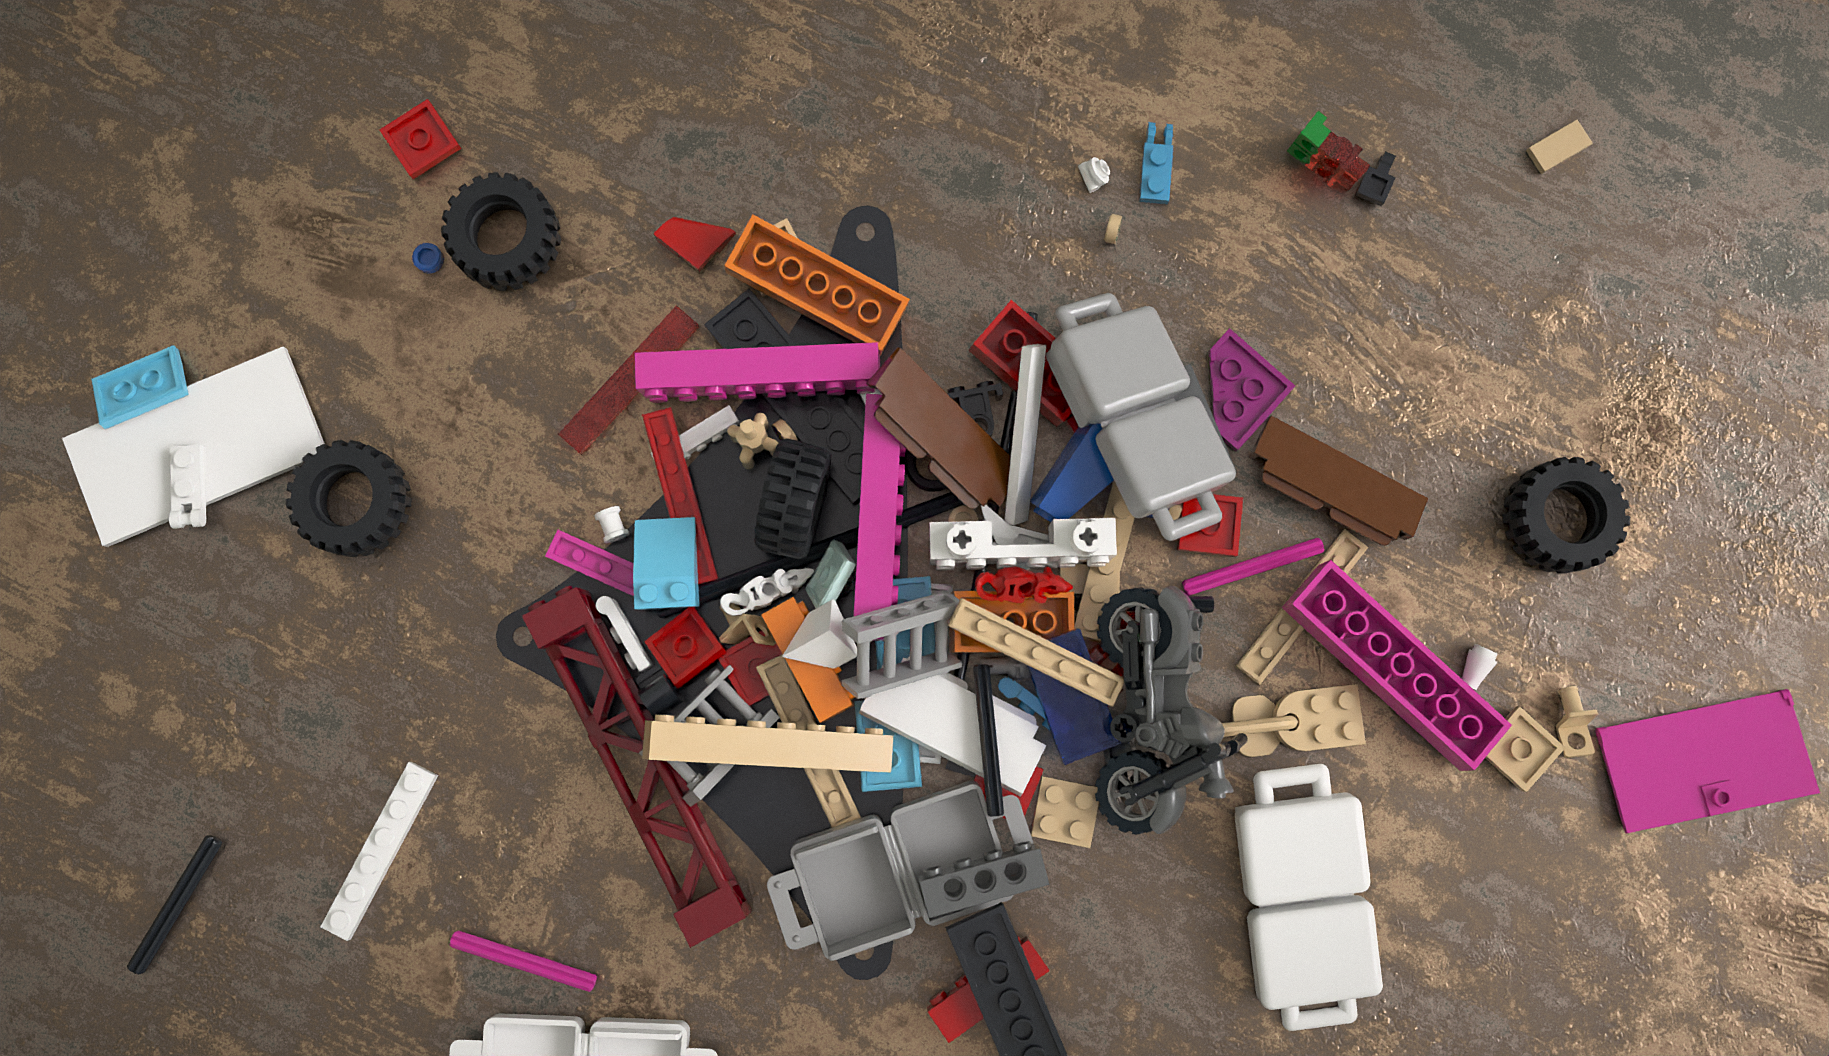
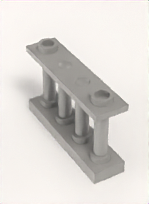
(887, 624)
(698, 784)

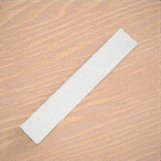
(1025, 433)

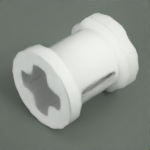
(611, 524)

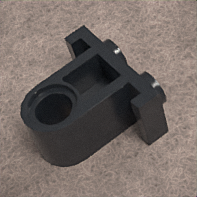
(977, 403)
(659, 693)

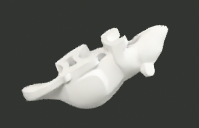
(763, 591)

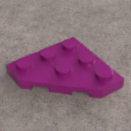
(1242, 388)

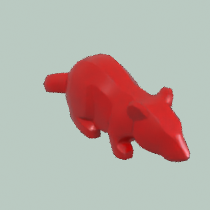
(1016, 584)

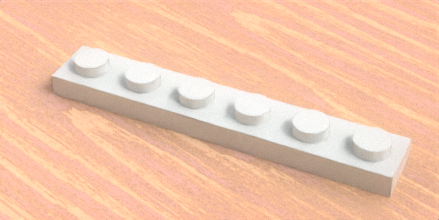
(379, 851)

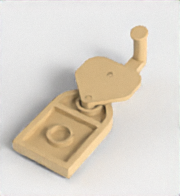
(1318, 720)

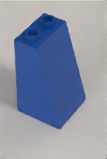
(1074, 477)

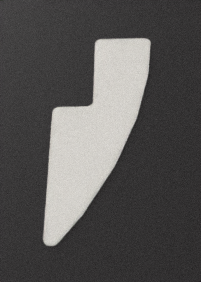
(1001, 530)

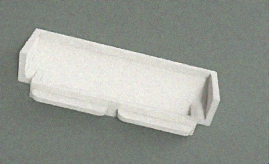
(945, 720)

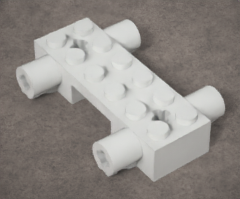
(1069, 544)

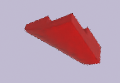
(693, 240)

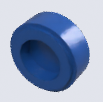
(428, 258)

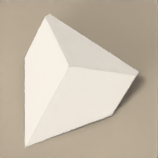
(822, 639)

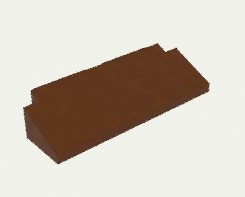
(936, 426)
(1326, 477)

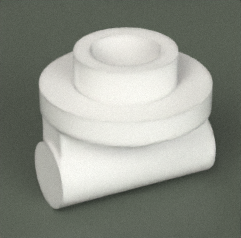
(1094, 173)

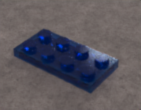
(1074, 718)

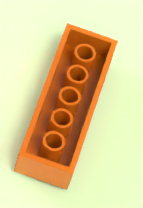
(815, 284)

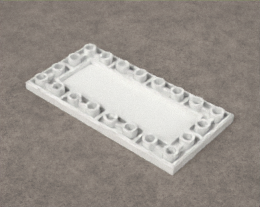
(245, 417)

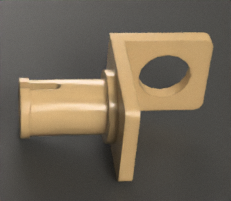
(744, 625)
(1574, 722)

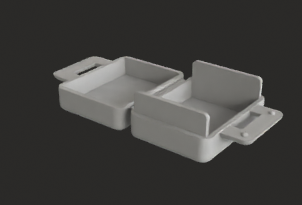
(1126, 379)
(865, 875)

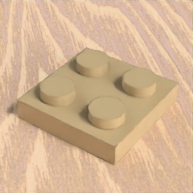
(1524, 750)
(1065, 812)

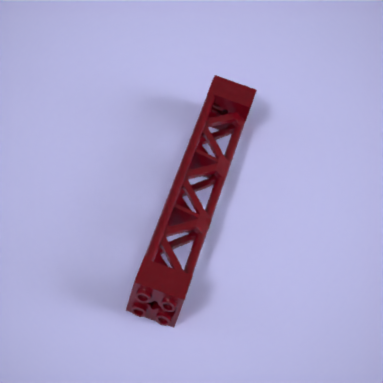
(565, 619)

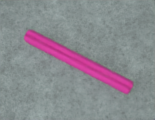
(1253, 566)
(523, 961)

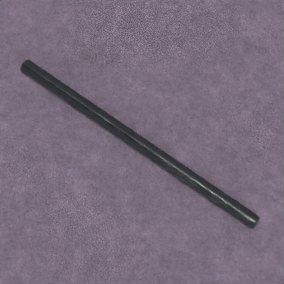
(848, 538)

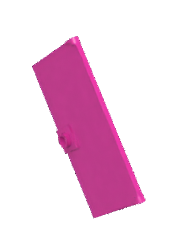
(1707, 761)

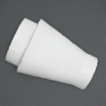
(1478, 665)

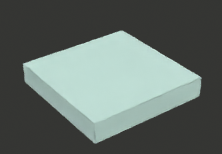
(830, 574)

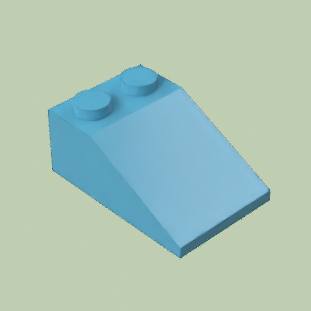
(665, 564)

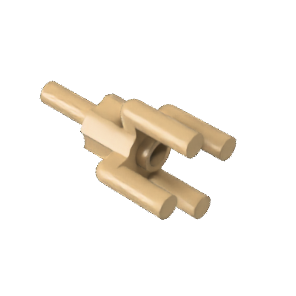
(752, 438)

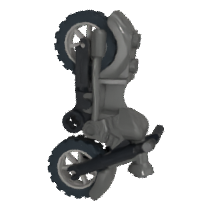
(1158, 661)

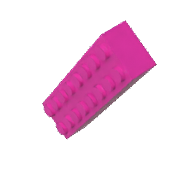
(756, 371)
(878, 515)
(1397, 666)

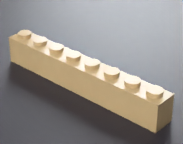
(767, 746)

